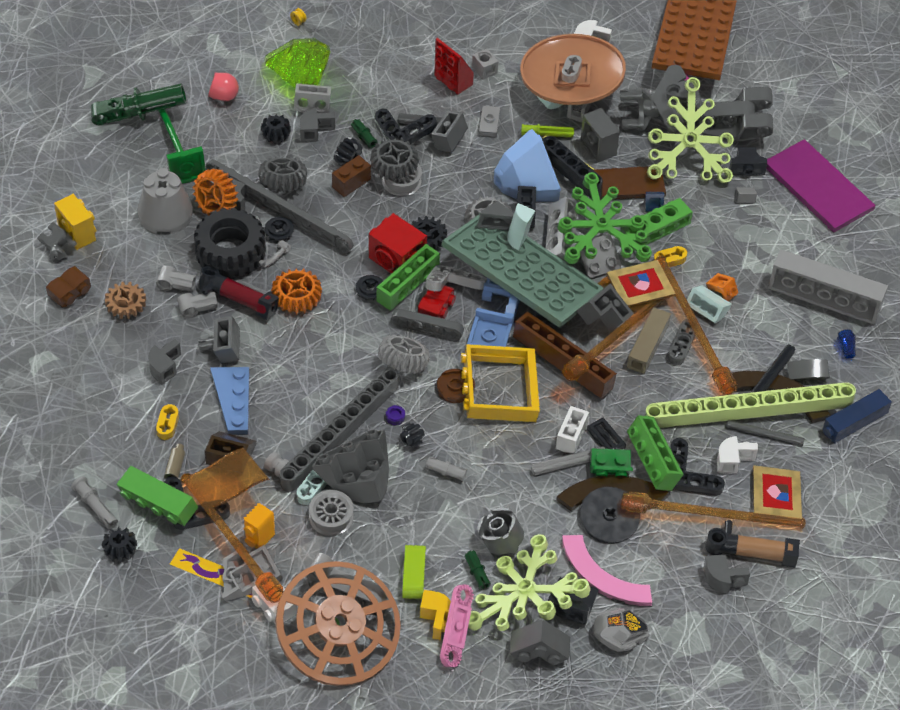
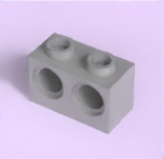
(312, 94)

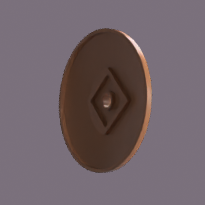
(599, 77)

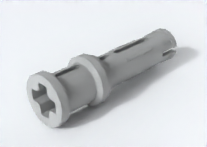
(90, 496)

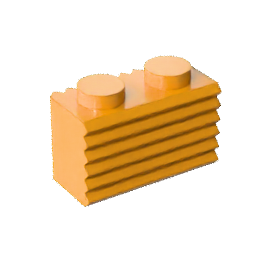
(259, 526)

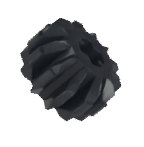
(275, 128)
(347, 151)
(119, 544)

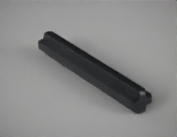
(774, 369)

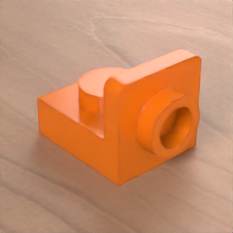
(723, 284)

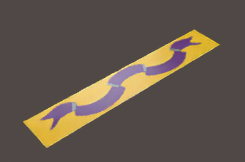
(199, 566)

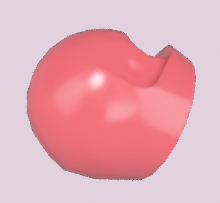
(223, 87)

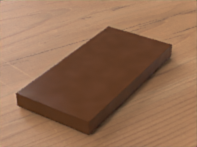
(630, 182)

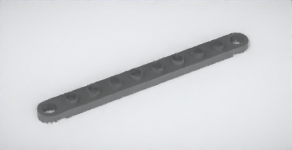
(286, 209)

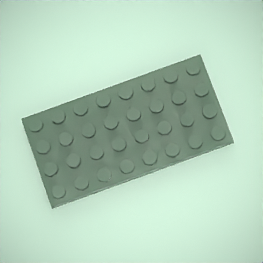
(527, 273)

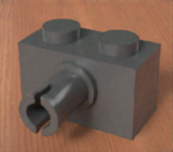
(449, 131)
(225, 340)

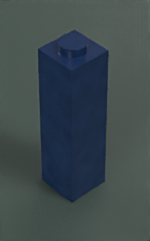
(856, 416)

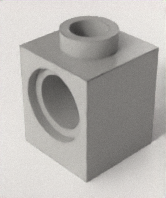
(485, 64)

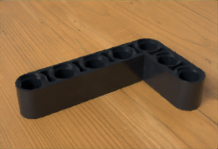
(569, 164)

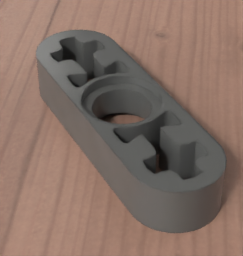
(684, 348)

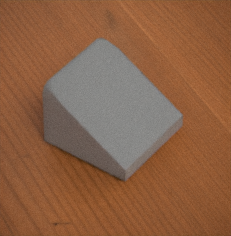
(746, 195)

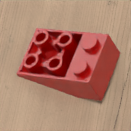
(451, 68)

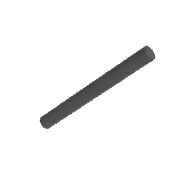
(765, 432)

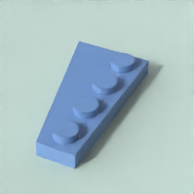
(233, 396)

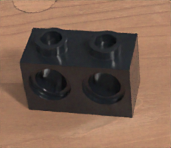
(527, 196)

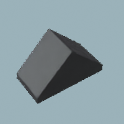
(495, 217)

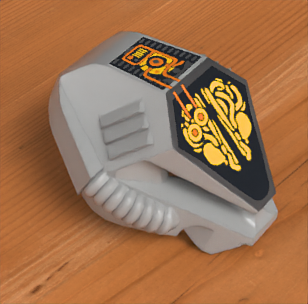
(620, 629)

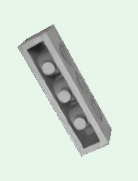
(555, 239)

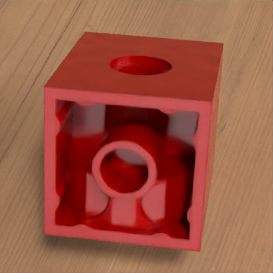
(394, 242)

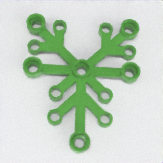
(601, 223)

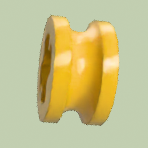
(298, 16)

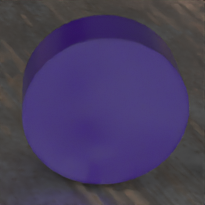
(395, 415)

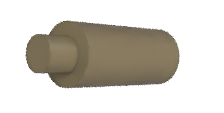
(175, 462)

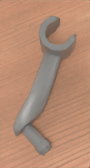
(283, 247)

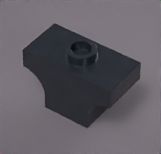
(748, 162)

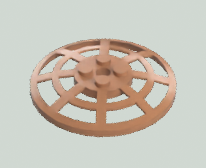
(330, 631)

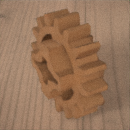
(125, 300)

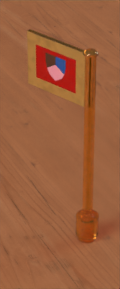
(655, 282)
(774, 500)

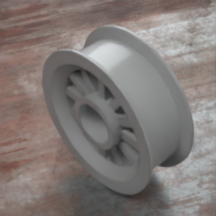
(405, 186)
(331, 523)

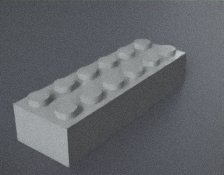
(827, 286)

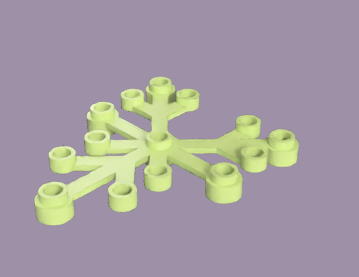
(669, 157)
(526, 588)

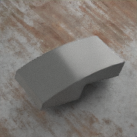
(808, 369)

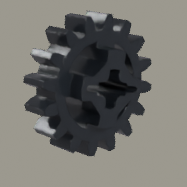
(433, 229)

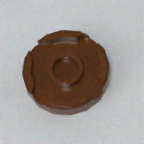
(451, 385)

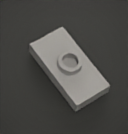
(489, 121)

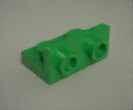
(610, 462)

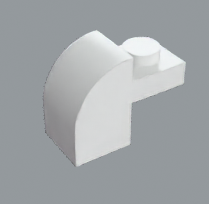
(590, 28)
(732, 453)

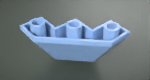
(527, 165)

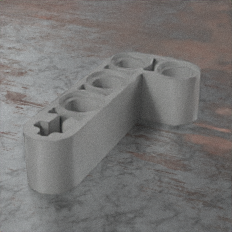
(341, 589)

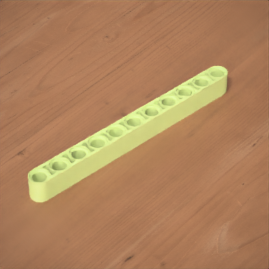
(759, 405)

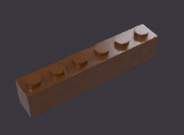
(559, 351)

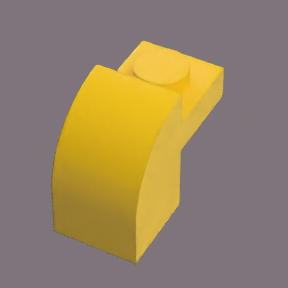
(435, 607)

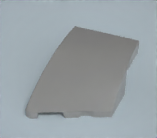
(239, 578)

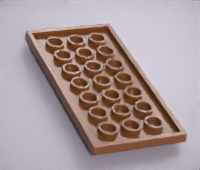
(695, 36)

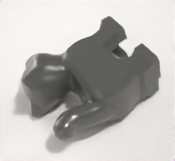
(56, 241)

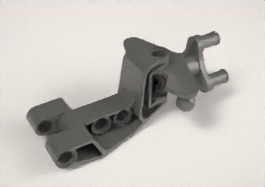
(729, 117)

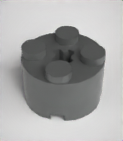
(501, 531)

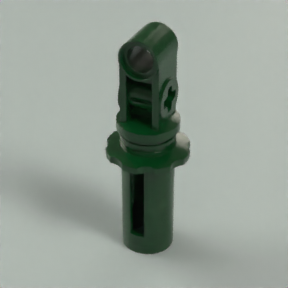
(137, 104)

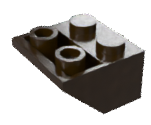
(223, 443)

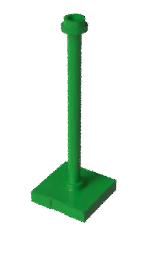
(184, 164)

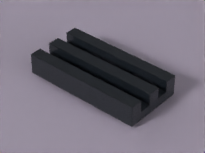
(594, 428)

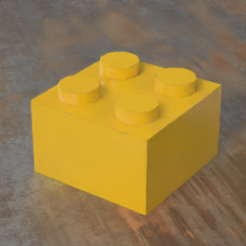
(76, 220)

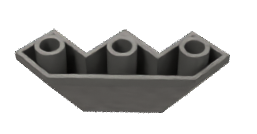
(357, 467)

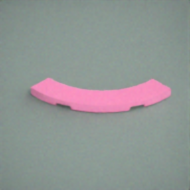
(597, 578)

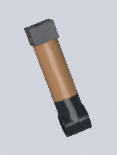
(729, 543)

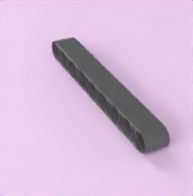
(340, 427)

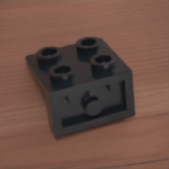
(580, 607)

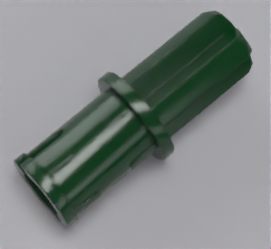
(364, 133)
(477, 569)

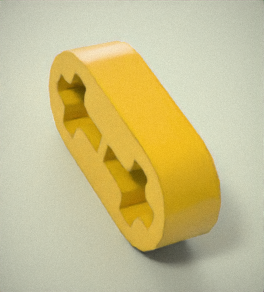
(671, 257)
(171, 423)

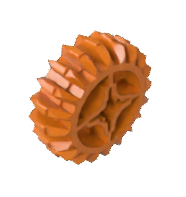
(211, 194)
(295, 285)

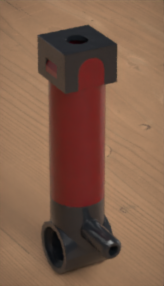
(263, 304)

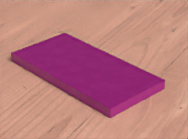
(819, 185)

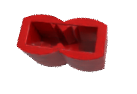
(437, 302)

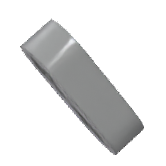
(570, 68)

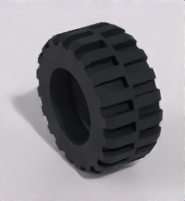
(230, 225)

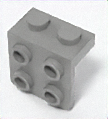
(606, 257)

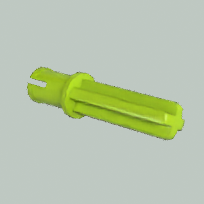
(548, 130)

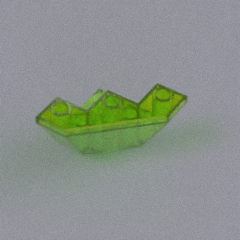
(299, 61)

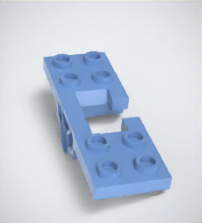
(493, 327)

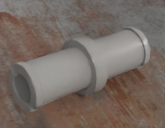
(446, 468)

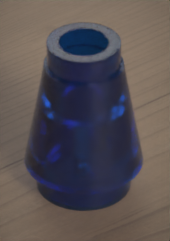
(847, 343)

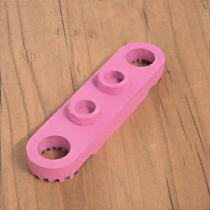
(456, 626)

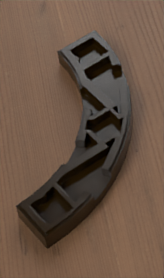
(748, 379)
(575, 494)

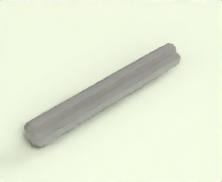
(561, 462)

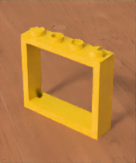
(501, 355)

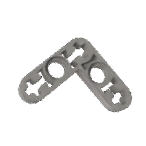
(442, 274)

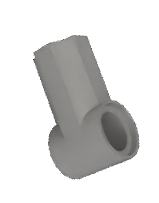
(170, 278)
(191, 305)

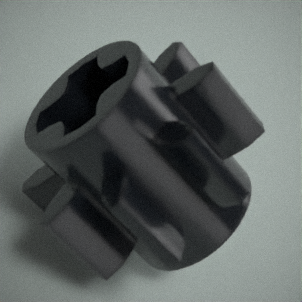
(412, 434)

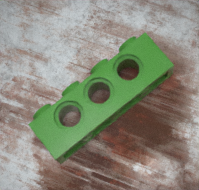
(663, 221)
(407, 277)

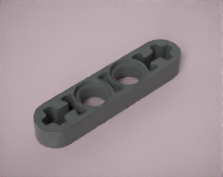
(408, 319)

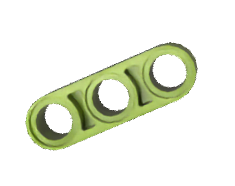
(414, 571)

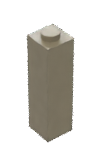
(648, 340)

